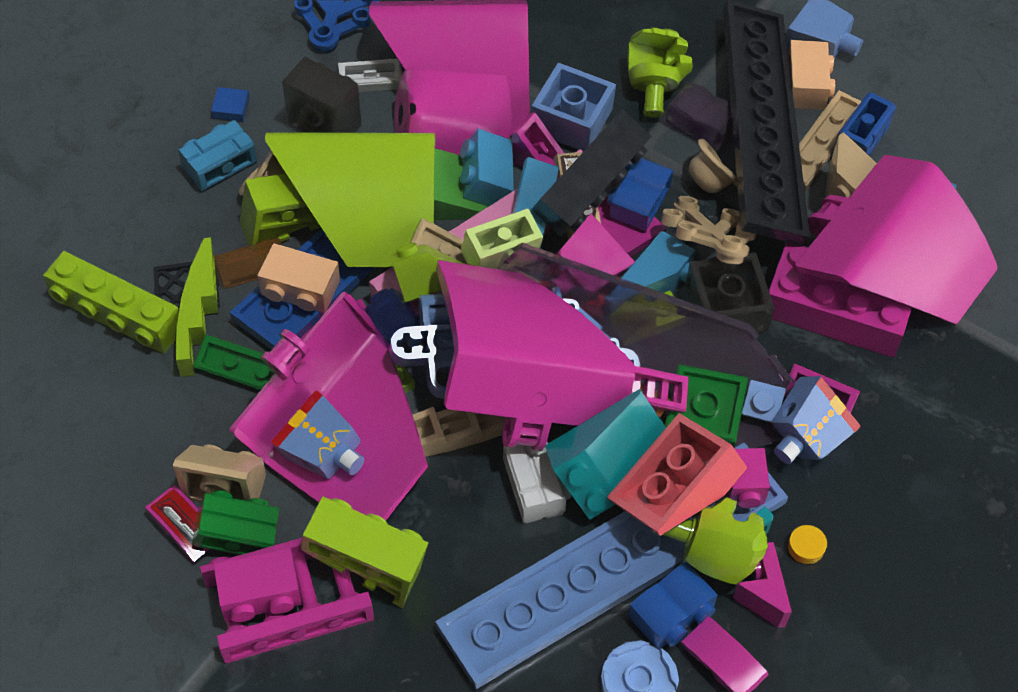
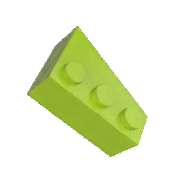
(273, 209)

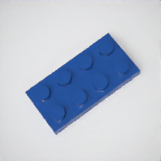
(268, 318)

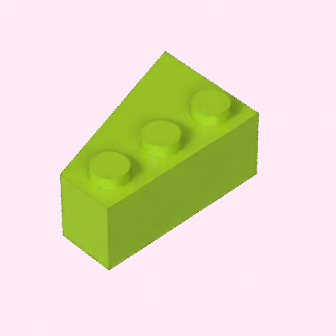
(365, 546)

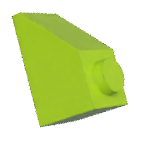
(417, 269)

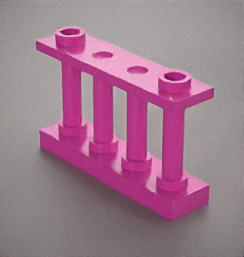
(310, 622)

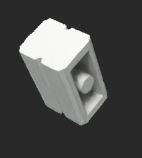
(534, 483)

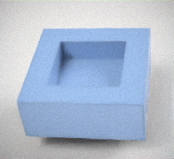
(763, 401)

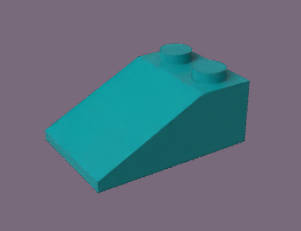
(604, 450)

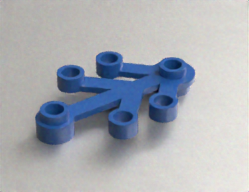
(326, 35)

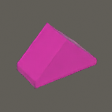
(533, 141)

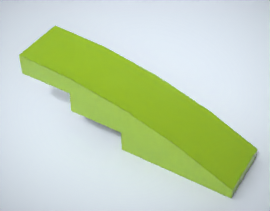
(197, 300)

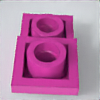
(724, 657)

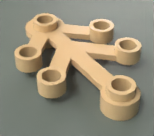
(695, 227)

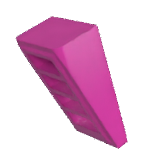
(650, 376)

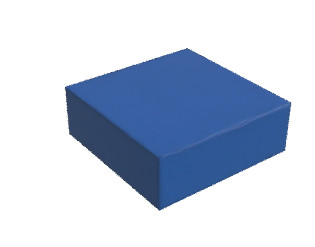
(230, 104)

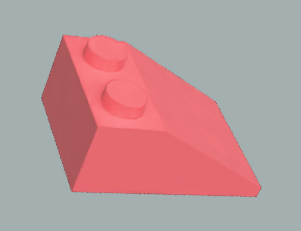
(678, 476)

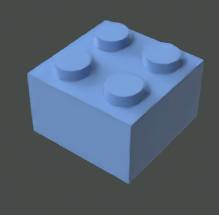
(574, 106)

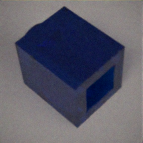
(391, 312)

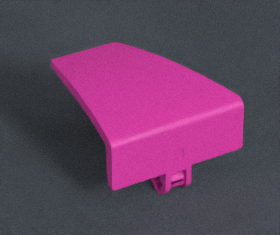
(462, 38)
(903, 239)
(526, 354)
(353, 371)

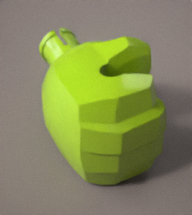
(657, 65)
(720, 543)

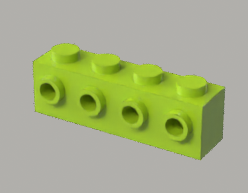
(112, 302)

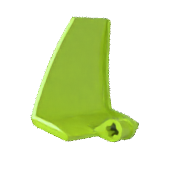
(362, 187)

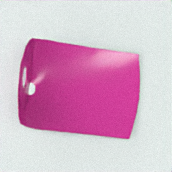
(453, 105)

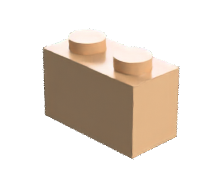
(811, 73)
(298, 278)

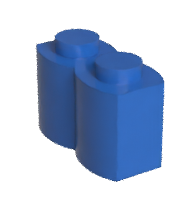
(640, 193)
(672, 606)

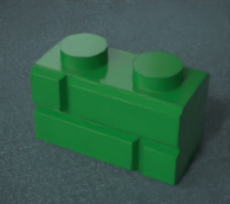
(234, 523)

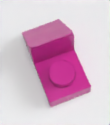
(767, 592)

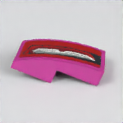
(177, 519)

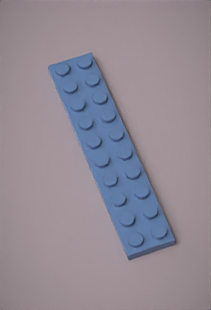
(566, 592)

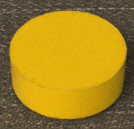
(807, 544)

